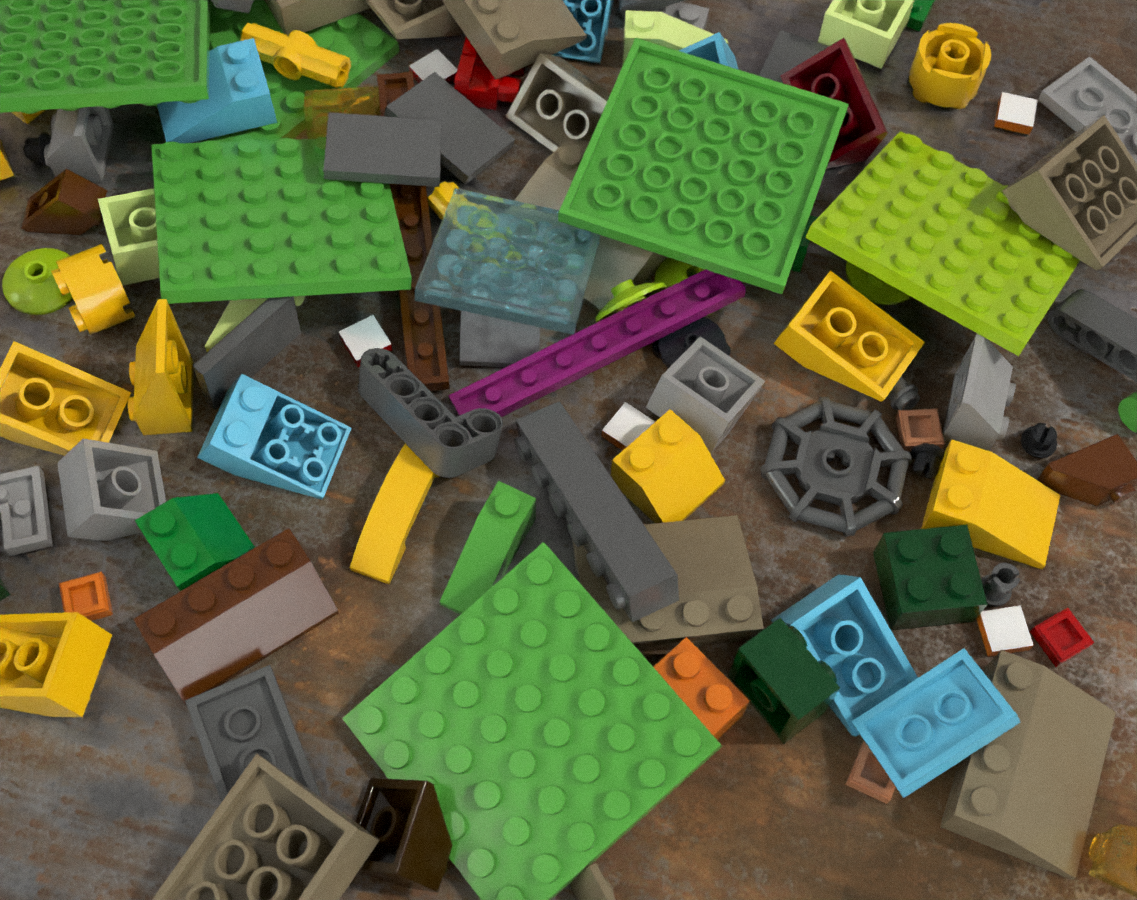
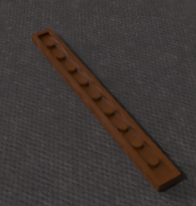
(420, 320)

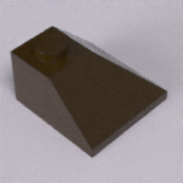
(410, 832)

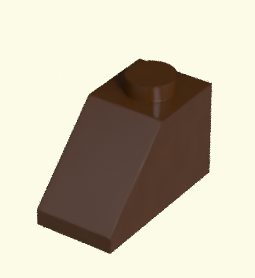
(64, 206)
(1094, 473)

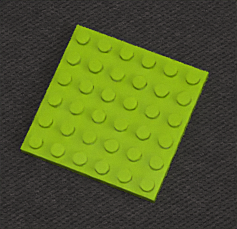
(946, 241)

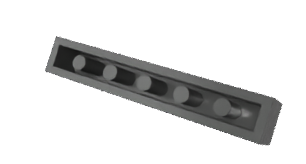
(597, 513)

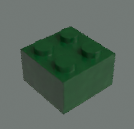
(929, 577)
(783, 679)

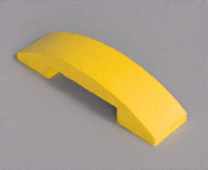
(392, 517)

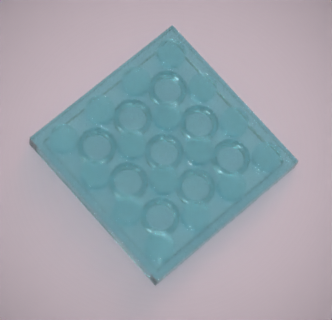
(508, 262)

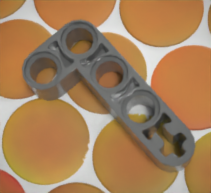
(1098, 330)
(428, 428)

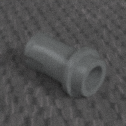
(903, 395)
(1000, 583)

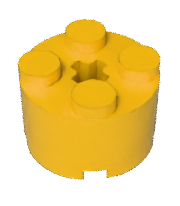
(949, 66)
(94, 289)

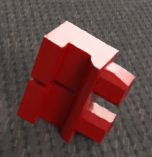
(479, 85)

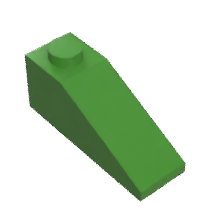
(490, 546)

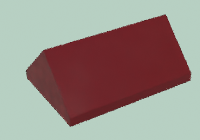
(838, 77)

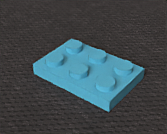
(935, 722)

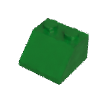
(194, 536)

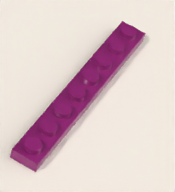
(599, 344)

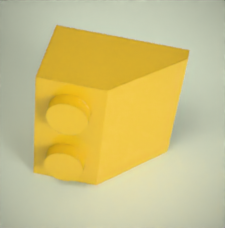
(667, 470)

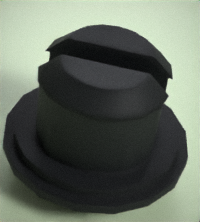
(35, 147)
(1039, 440)
(927, 459)

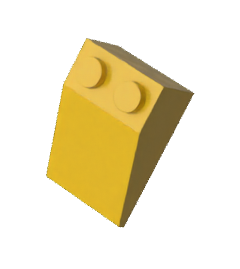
(849, 339)
(161, 377)
(54, 403)
(998, 502)
(49, 662)

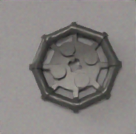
(834, 486)

